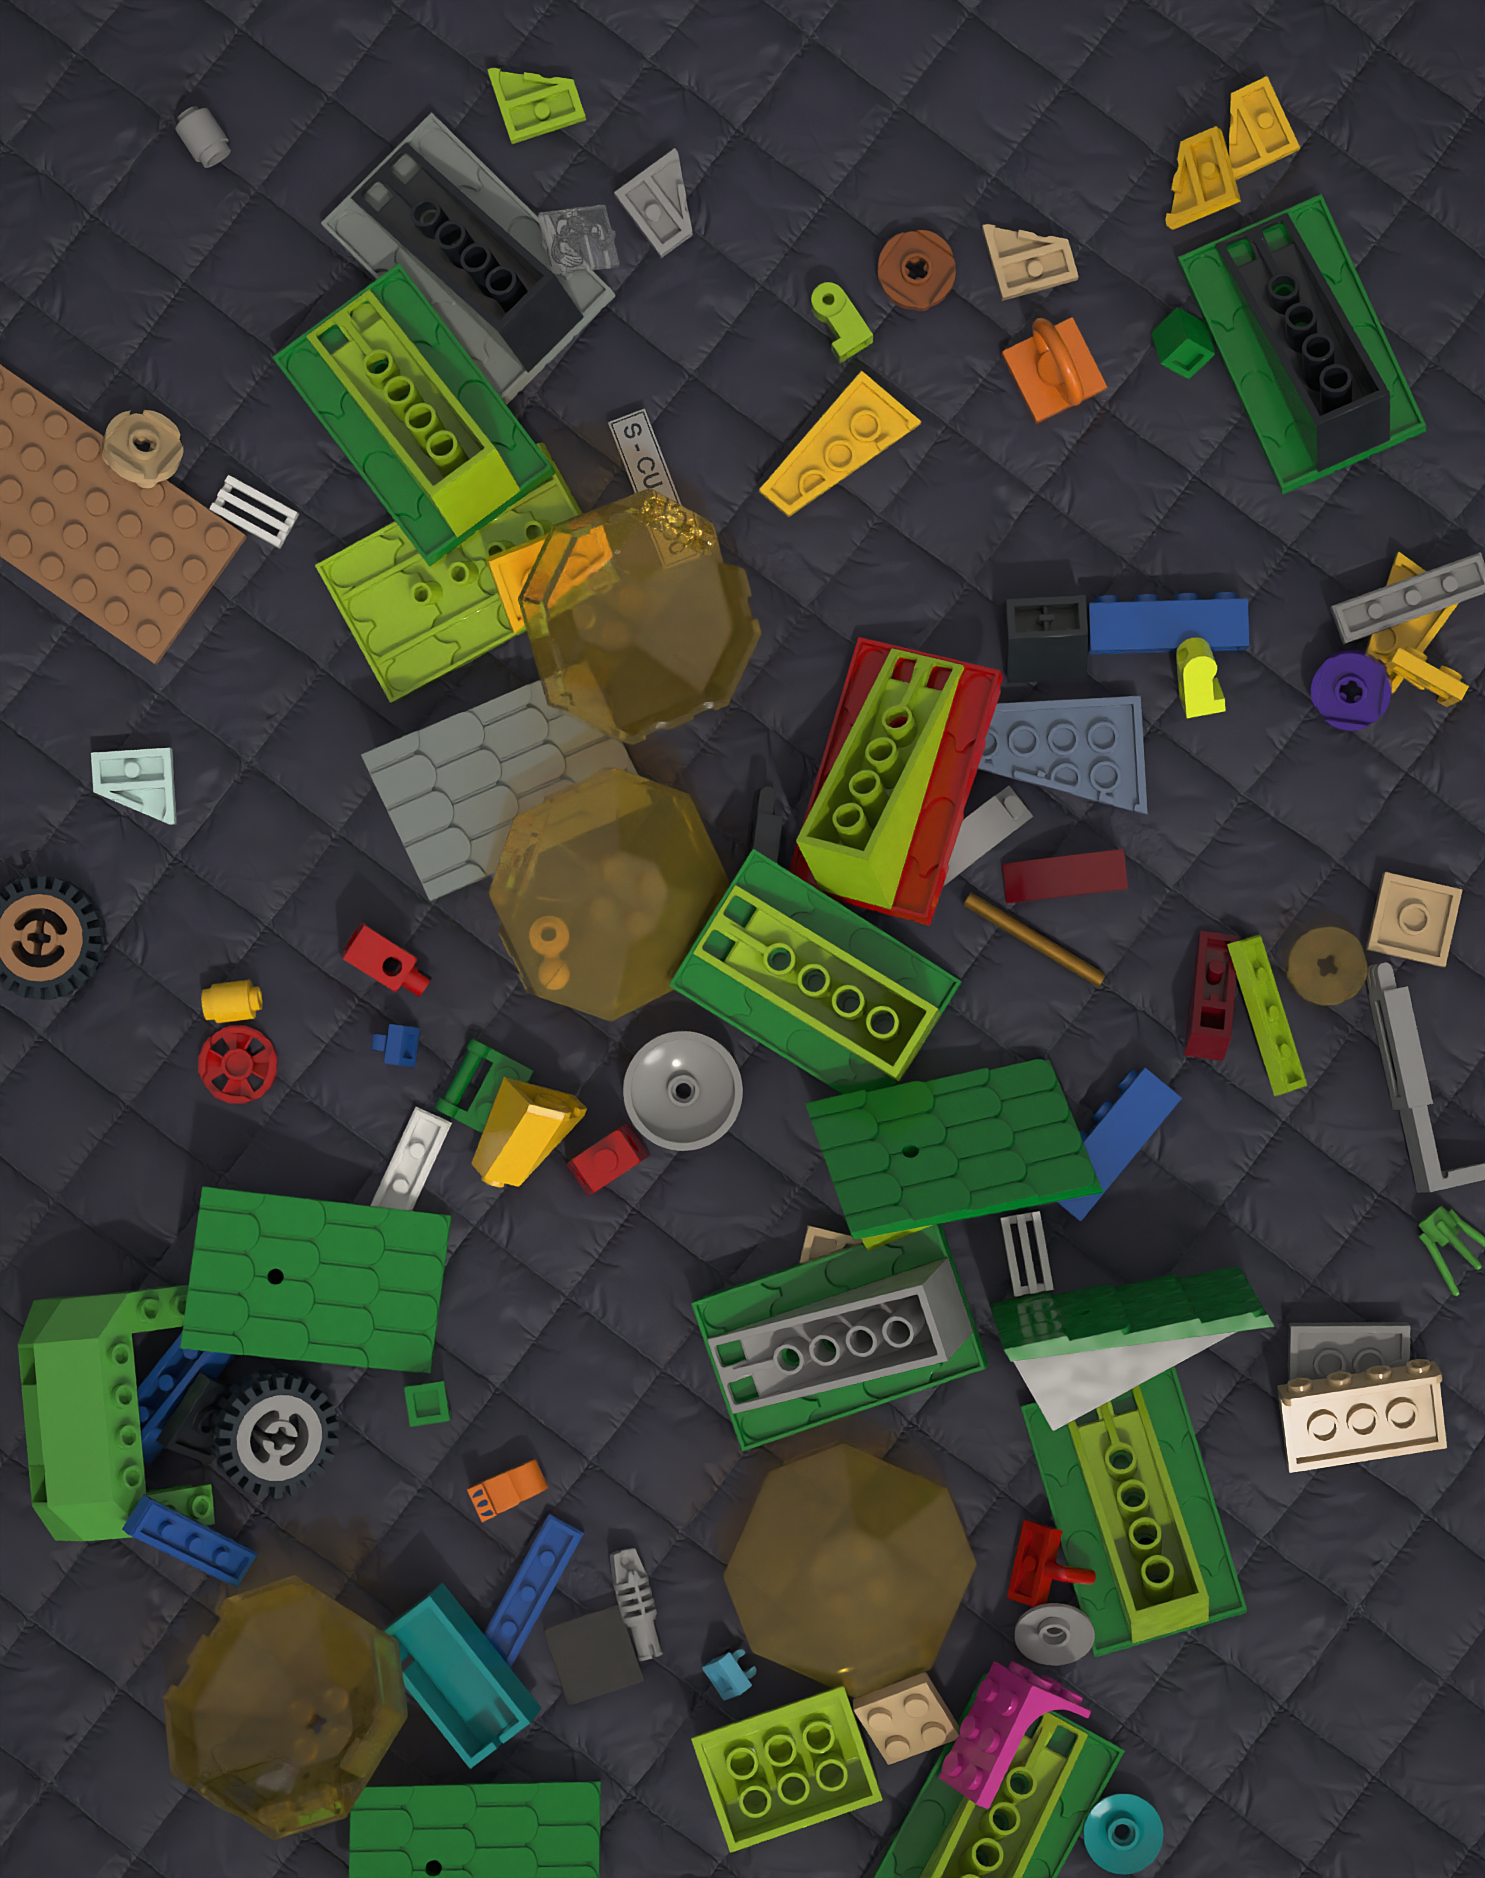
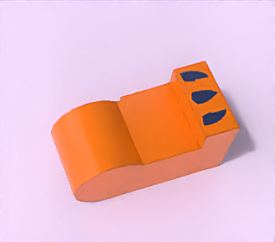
(507, 1489)

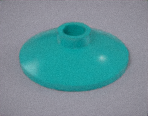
(1125, 1853)

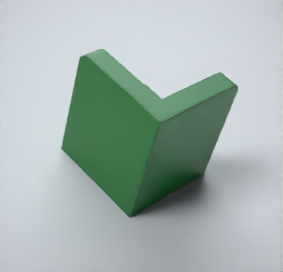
(1183, 343)
(427, 1403)

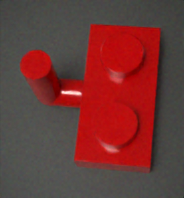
(1037, 1565)

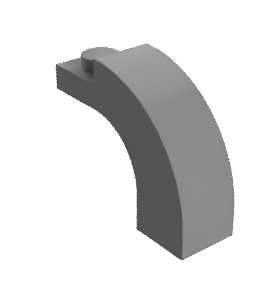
(986, 829)

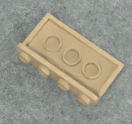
(1362, 1415)

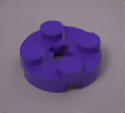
(1367, 673)

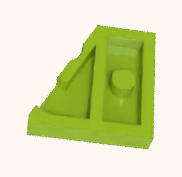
(535, 103)

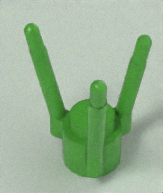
(1441, 1228)

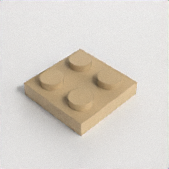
(1414, 919)
(906, 1718)

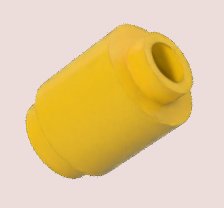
(231, 1001)

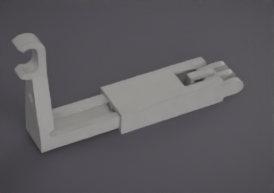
(1409, 1081)

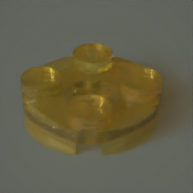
(1348, 958)

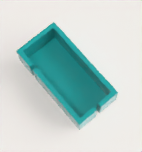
(460, 1677)

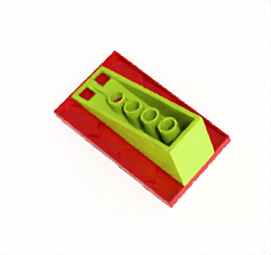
(895, 779)

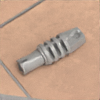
(635, 1601)

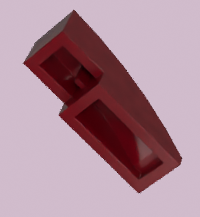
(1065, 876)

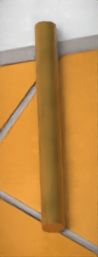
(1034, 939)

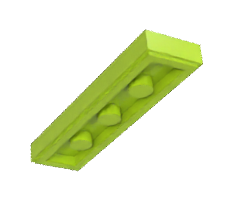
(1267, 1015)

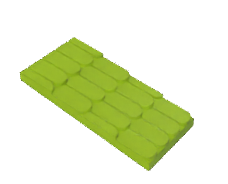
(435, 618)

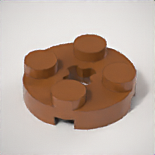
(912, 247)

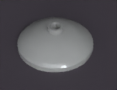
(652, 1086)

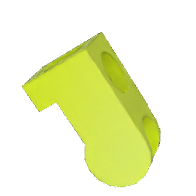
(1196, 670)

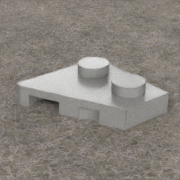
(659, 204)

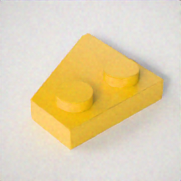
(1258, 129)
(1202, 179)
(1443, 681)

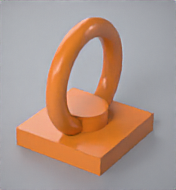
(1053, 369)

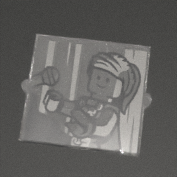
(578, 239)

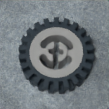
(280, 1462)

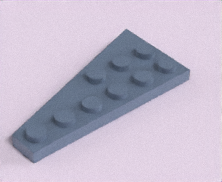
(1072, 747)

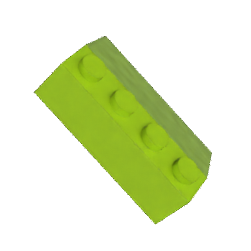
(787, 1768)

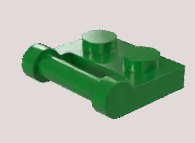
(483, 1102)

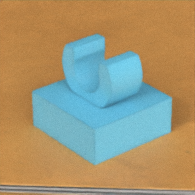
(728, 1676)

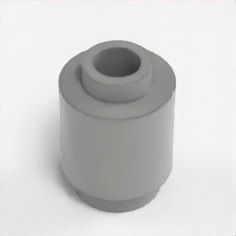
(202, 136)

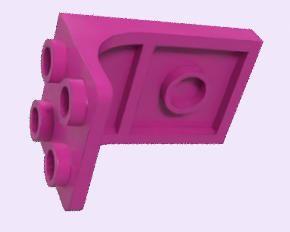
(996, 1724)

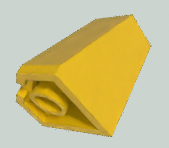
(523, 1131)

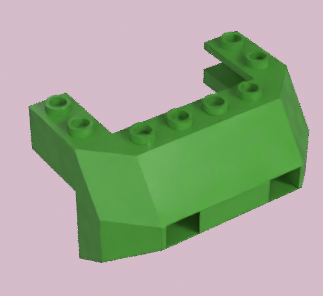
(86, 1412)

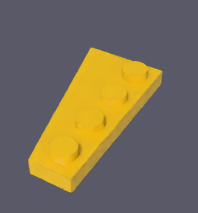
(844, 439)

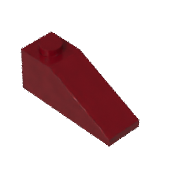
(1211, 998)

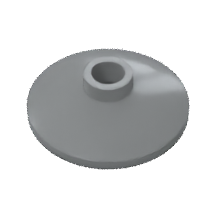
(1054, 1634)

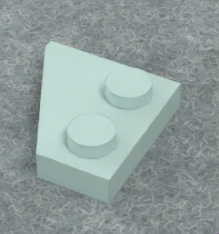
(137, 780)

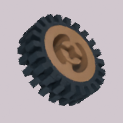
(81, 942)

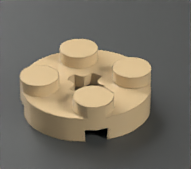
(140, 466)

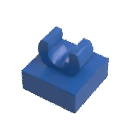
(400, 1045)

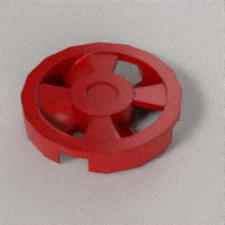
(238, 1064)

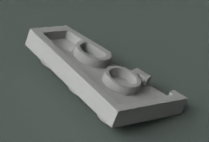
(1345, 1346)

